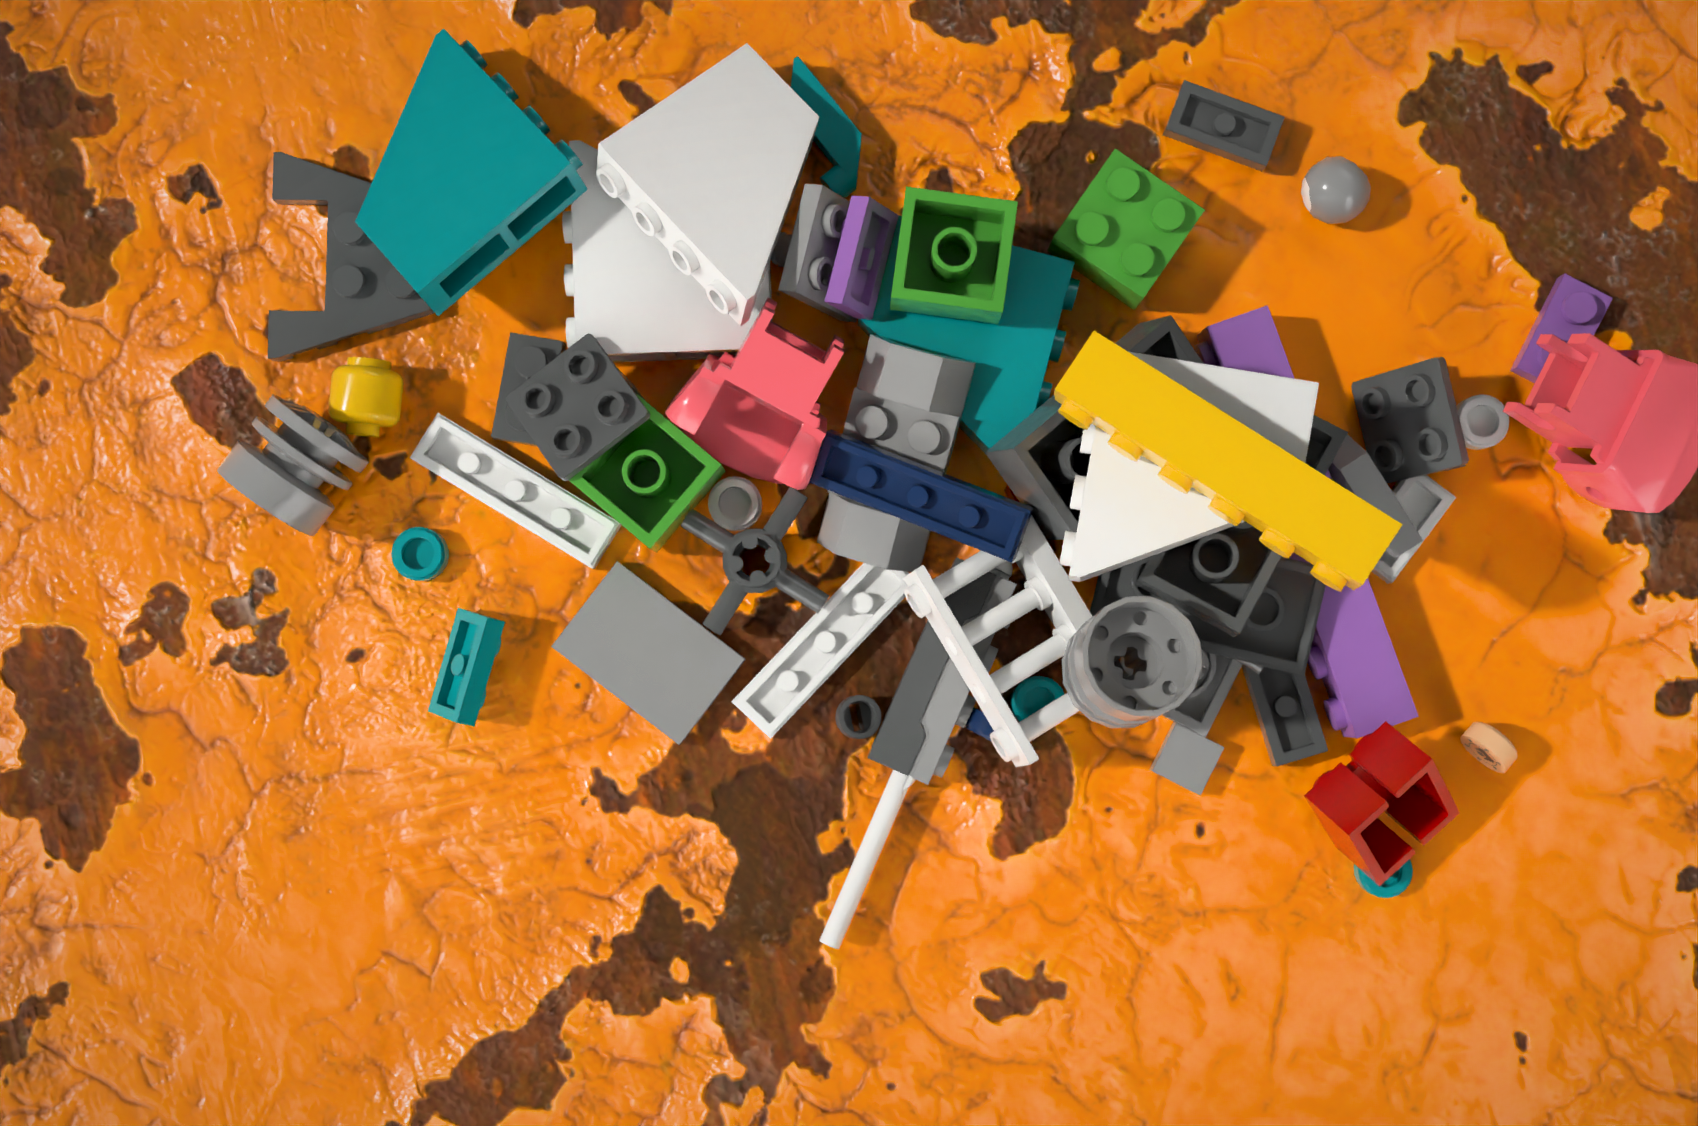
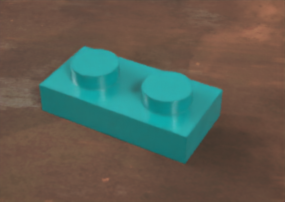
(466, 667)

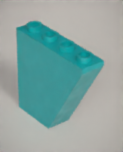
(464, 177)
(1007, 355)

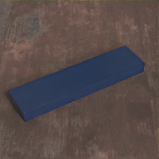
(921, 495)

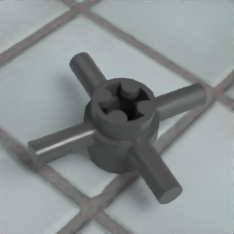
(758, 582)

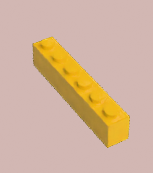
(1225, 462)

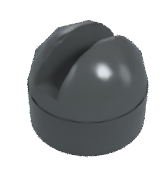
(867, 713)

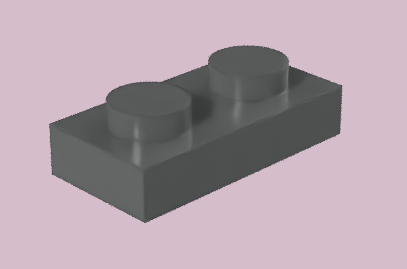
(1223, 126)
(523, 359)
(1285, 715)

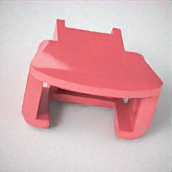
(762, 404)
(1625, 406)

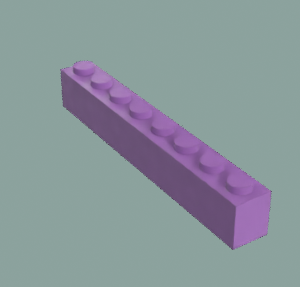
(1350, 637)

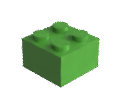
(1125, 229)
(953, 255)
(650, 479)

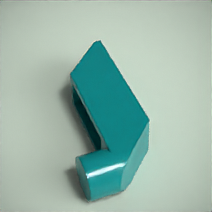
(834, 132)

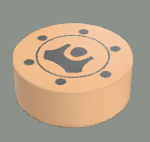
(1489, 746)

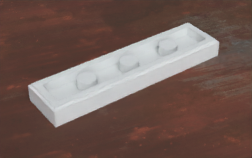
(515, 491)
(821, 646)

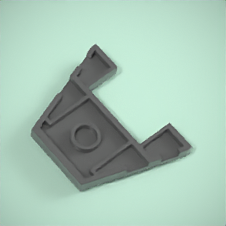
(361, 283)

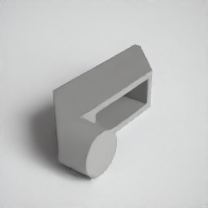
(1358, 474)

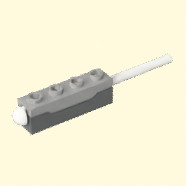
(916, 730)

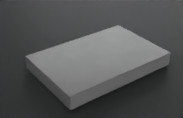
(648, 653)

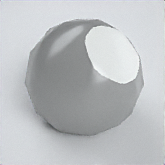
(1335, 190)

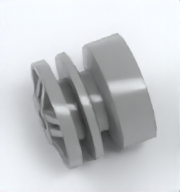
(292, 465)
(1154, 643)

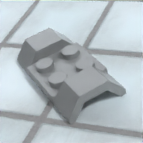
(911, 408)

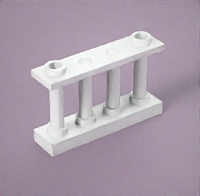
(1045, 589)

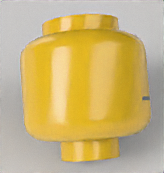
(365, 396)

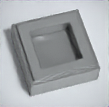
(1186, 758)

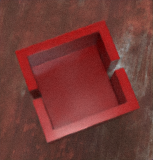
(1385, 777)

